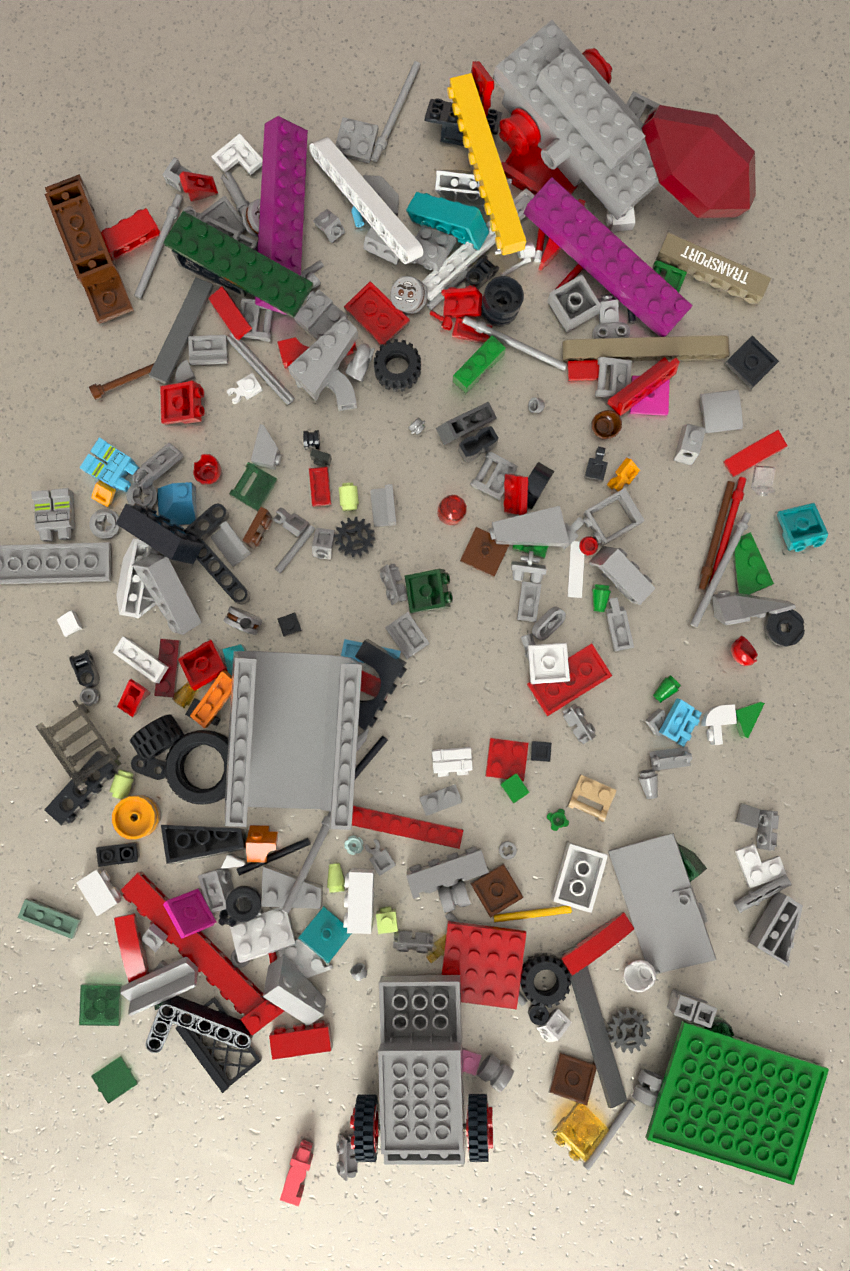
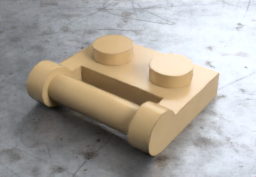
(593, 791)

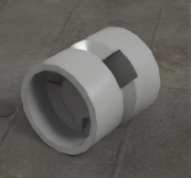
(453, 896)
(497, 1074)
(646, 1094)

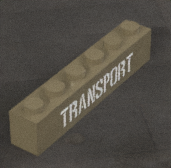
(714, 269)

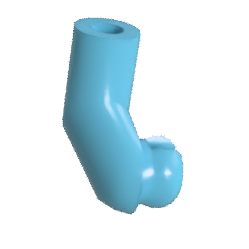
(358, 219)

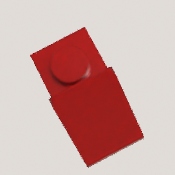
(198, 185)
(132, 698)

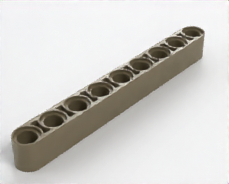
(647, 348)

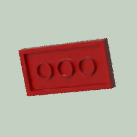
(585, 673)

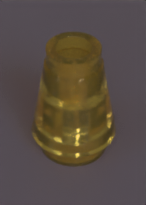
(184, 695)

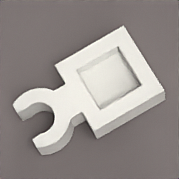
(247, 387)

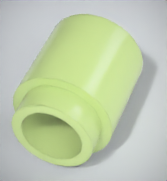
(348, 497)
(121, 784)

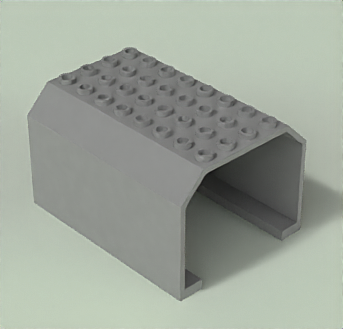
(292, 734)

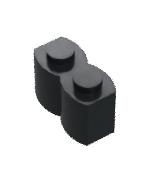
(483, 442)

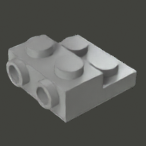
(435, 247)
(318, 314)

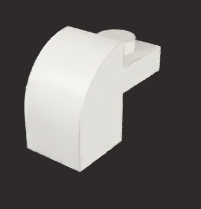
(715, 718)

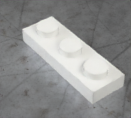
(140, 659)

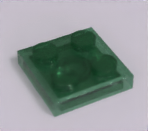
(100, 1005)

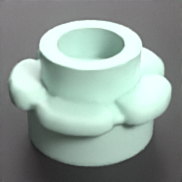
(353, 850)

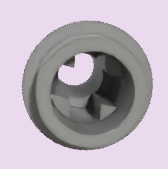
(649, 783)

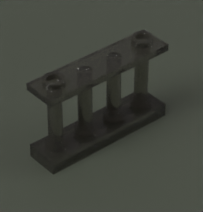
(69, 762)

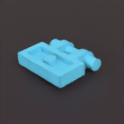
(676, 721)

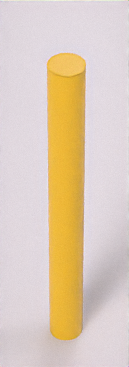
(532, 913)

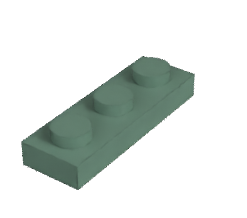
(49, 918)

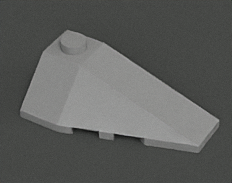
(738, 608)

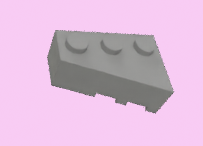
(623, 574)
(278, 884)
(777, 928)
(293, 991)

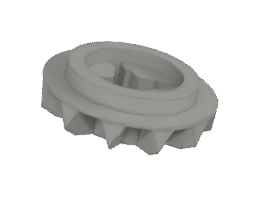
(135, 491)
(100, 516)

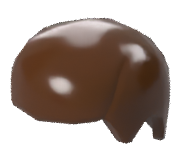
(606, 424)

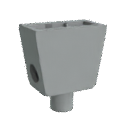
(689, 442)

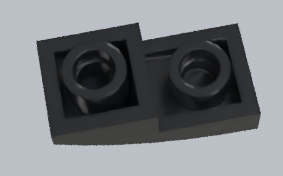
(116, 854)

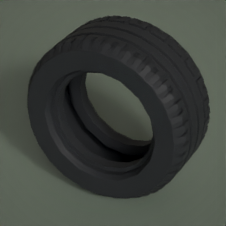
(175, 767)

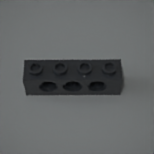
(58, 807)

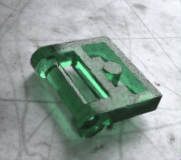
(258, 490)

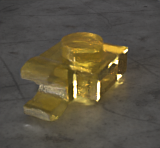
(440, 948)

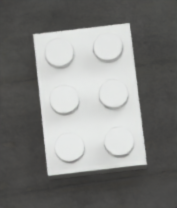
(263, 935)

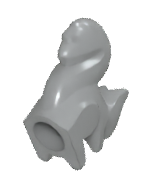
(360, 363)

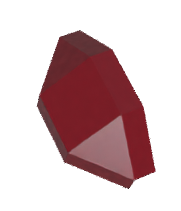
(701, 161)

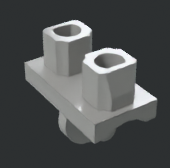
(536, 570)

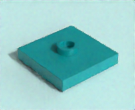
(325, 935)

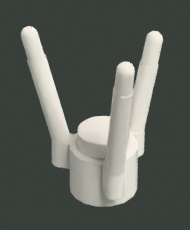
(526, 254)

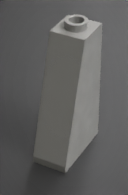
(535, 528)

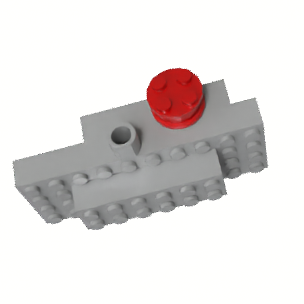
(576, 119)

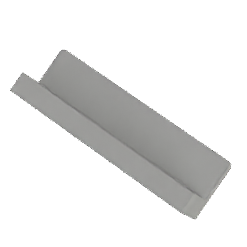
(160, 985)

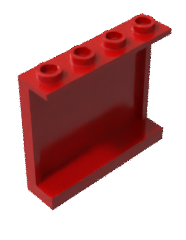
(532, 172)

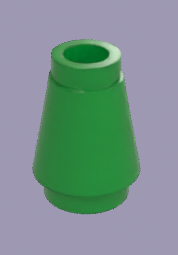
(600, 597)
(666, 689)

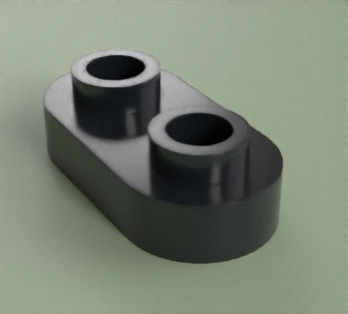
(149, 767)

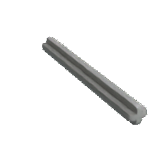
(261, 369)

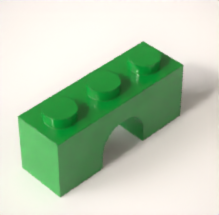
(478, 363)

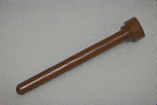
(99, 390)

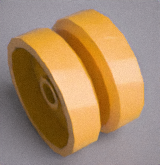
(128, 825)

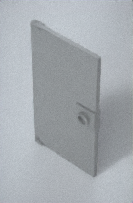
(662, 904)

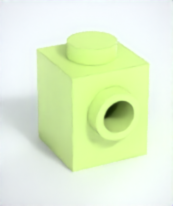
(387, 920)

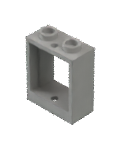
(630, 509)

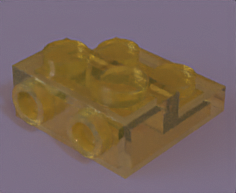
(579, 1133)

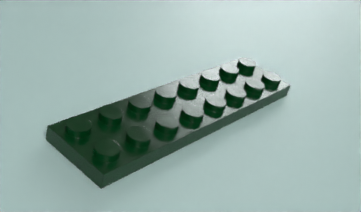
(238, 264)

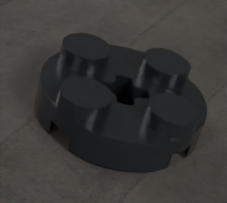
(777, 636)

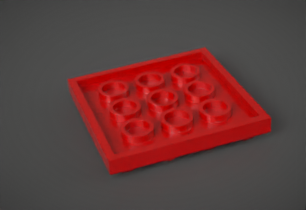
(487, 963)

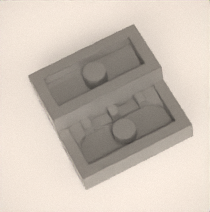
(721, 411)

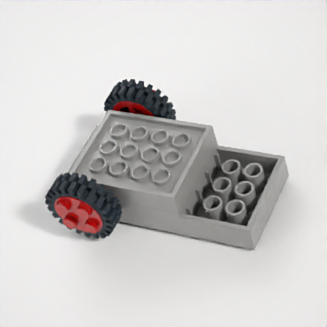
(421, 1080)

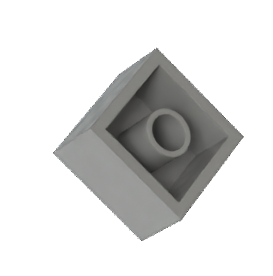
(574, 303)

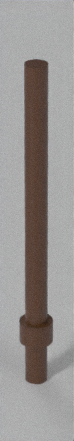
(707, 570)

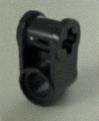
(482, 271)
(84, 665)

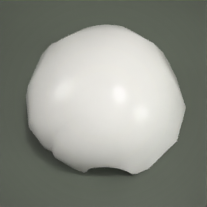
(639, 975)

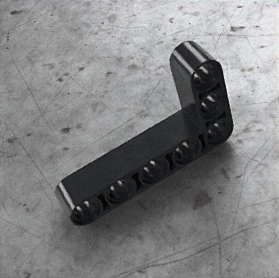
(211, 557)
(195, 1021)

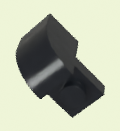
(537, 482)

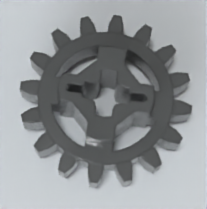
(623, 1036)

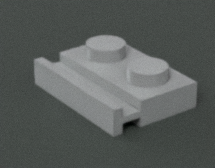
(208, 349)
(407, 635)

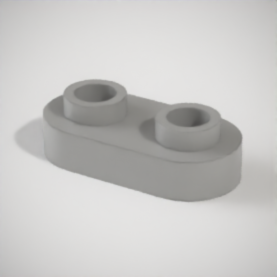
(611, 330)
(548, 623)

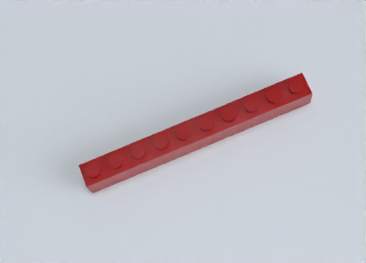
(197, 947)

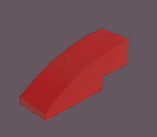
(755, 453)

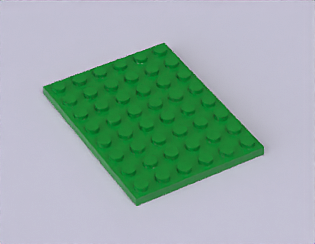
(737, 1103)

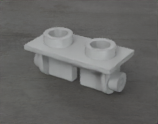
(394, 591)
(584, 729)
(670, 758)
(766, 838)
(420, 943)
(346, 1165)

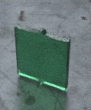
(114, 1079)

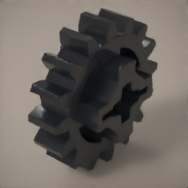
(349, 548)

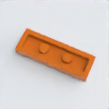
(213, 700)

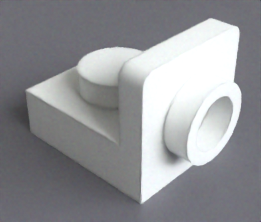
(554, 1027)

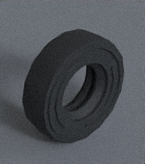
(234, 912)

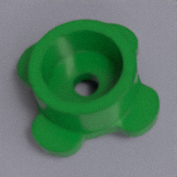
(553, 816)

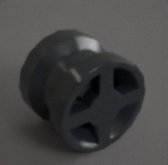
(311, 439)
(536, 1010)

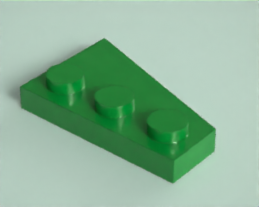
(750, 567)

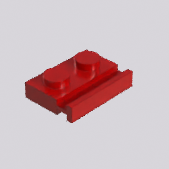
(515, 494)

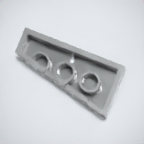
(323, 358)
(167, 592)
(446, 872)

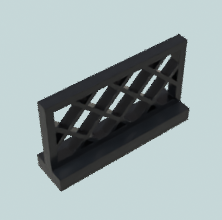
(207, 1060)

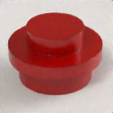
(588, 545)

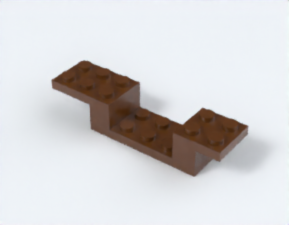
(87, 248)

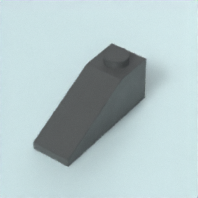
(466, 423)

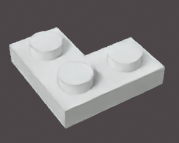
(237, 151)
(757, 871)

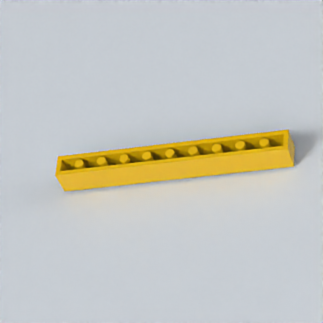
(486, 164)

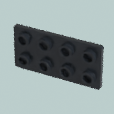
(442, 113)

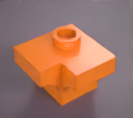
(260, 843)

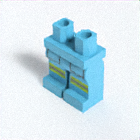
(115, 471)

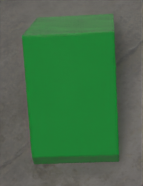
(747, 717)

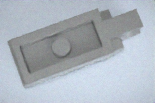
(619, 626)

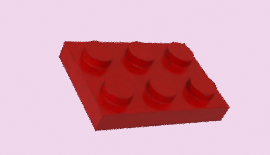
(376, 314)

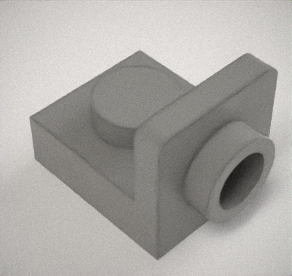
(323, 543)

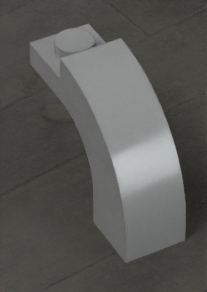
(343, 390)

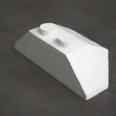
(132, 594)

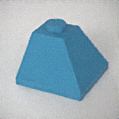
(178, 503)

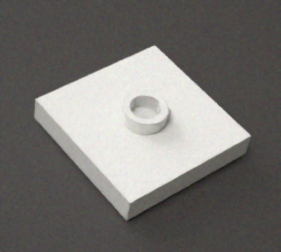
(548, 663)

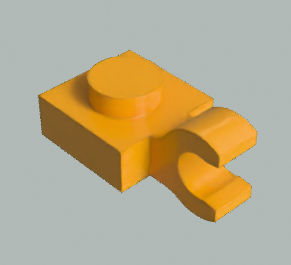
(626, 473)

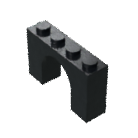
(389, 669)

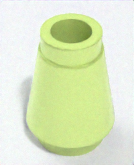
(335, 879)

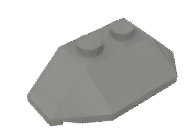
(461, 187)

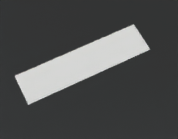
(576, 571)

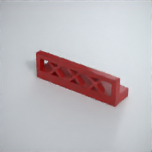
(643, 385)

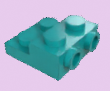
(802, 527)

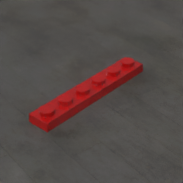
(407, 827)

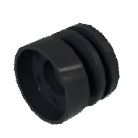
(502, 291)

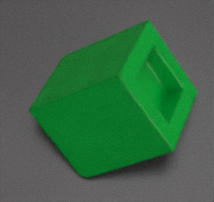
(514, 788)

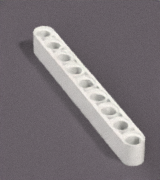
(366, 200)

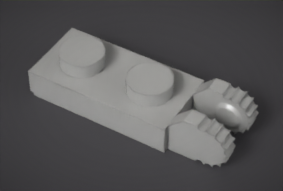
(157, 465)

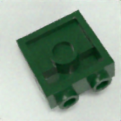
(428, 590)

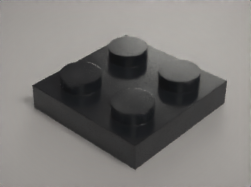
(751, 362)

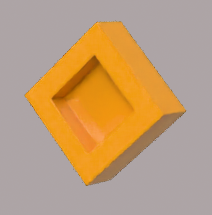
(103, 493)

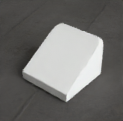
(69, 623)
(233, 861)

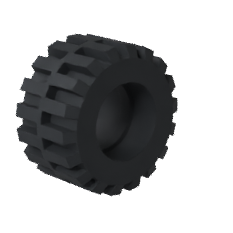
(392, 351)
(156, 737)
(550, 996)

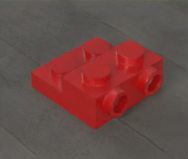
(181, 403)
(202, 664)

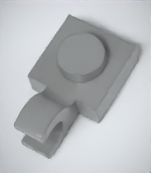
(292, 523)
(571, 530)

